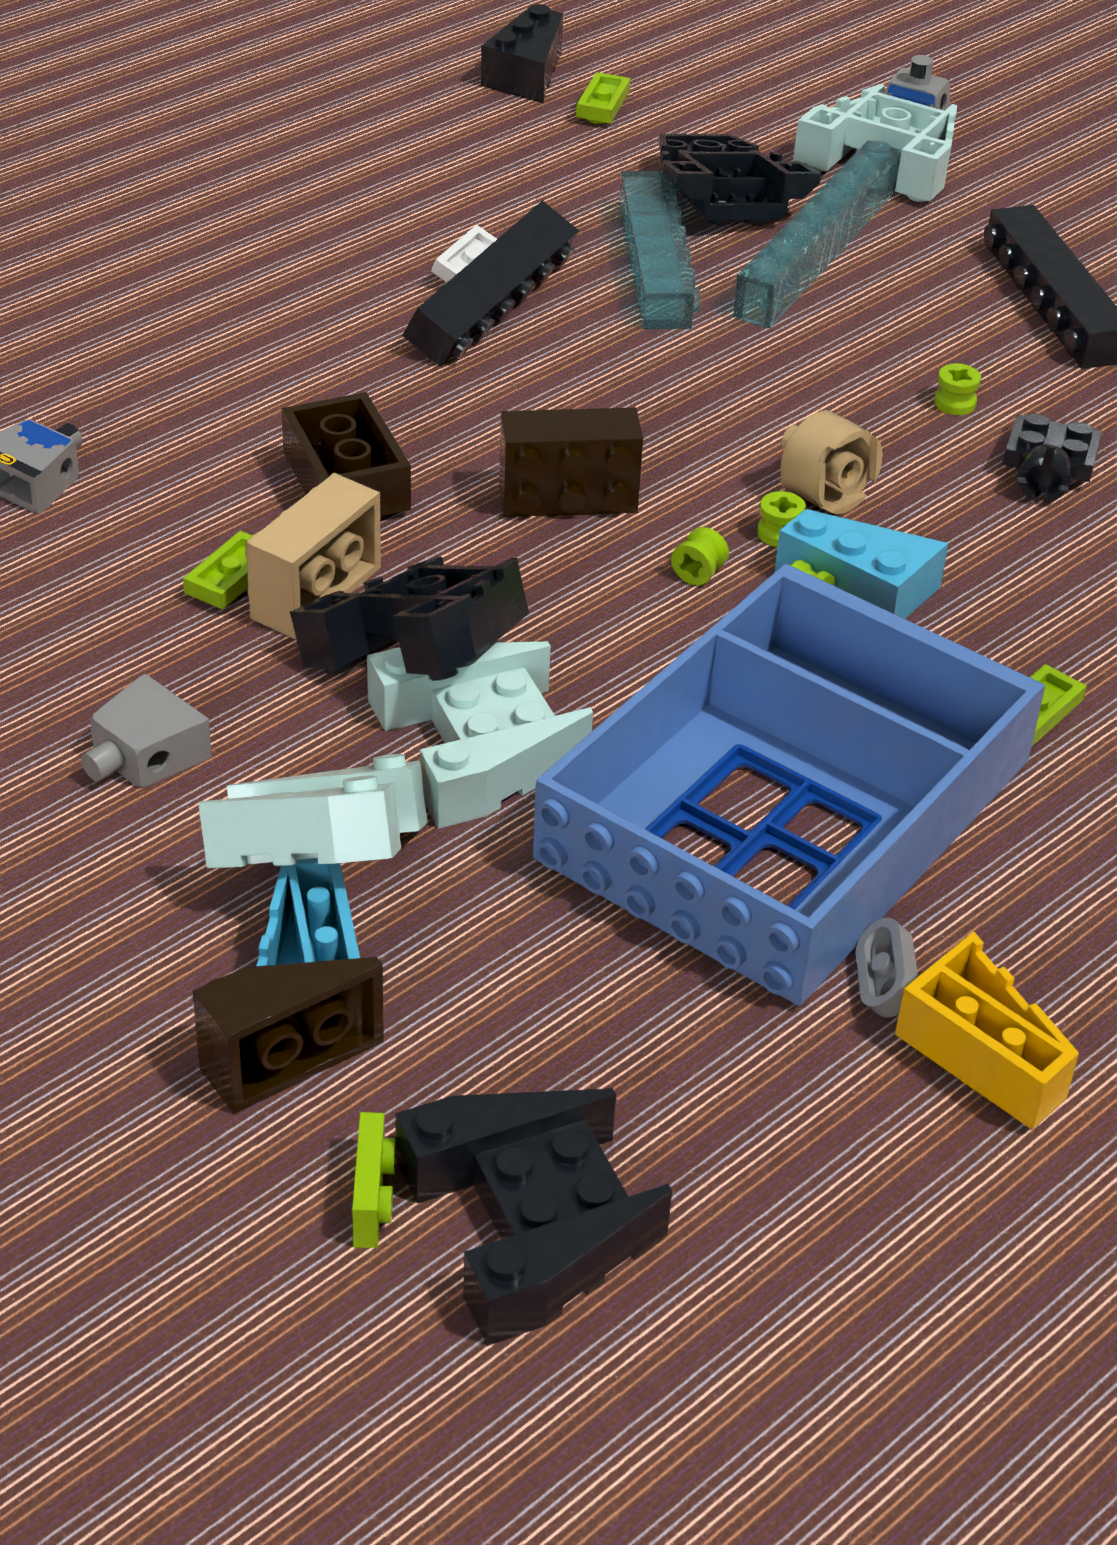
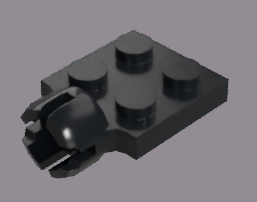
(1050, 454)

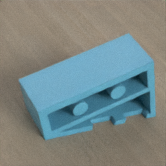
(867, 560)
(308, 916)

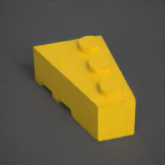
(987, 1034)

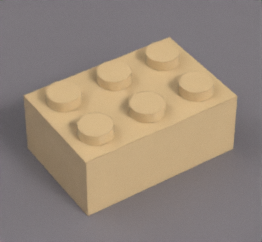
(313, 550)

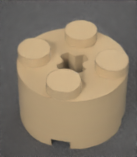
(829, 461)

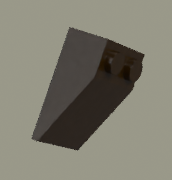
(285, 1024)

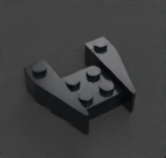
(432, 609)
(545, 1191)

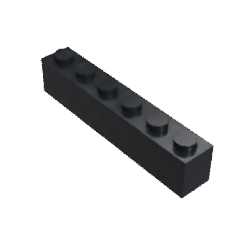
(491, 284)
(1055, 284)

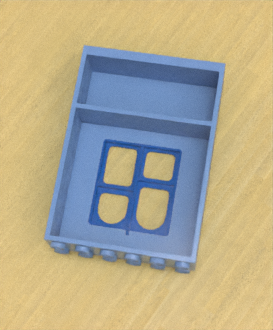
(835, 709)

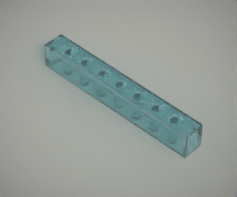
(816, 234)

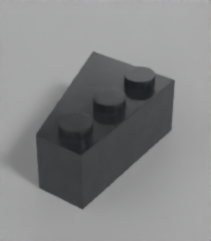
(524, 54)

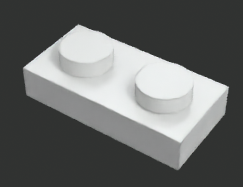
(462, 253)

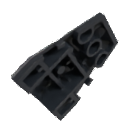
(732, 179)

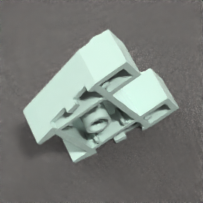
(916, 129)
(491, 722)
(316, 815)

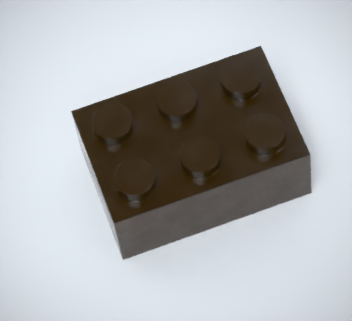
(349, 440)
(570, 462)

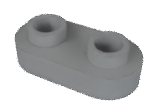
(885, 965)

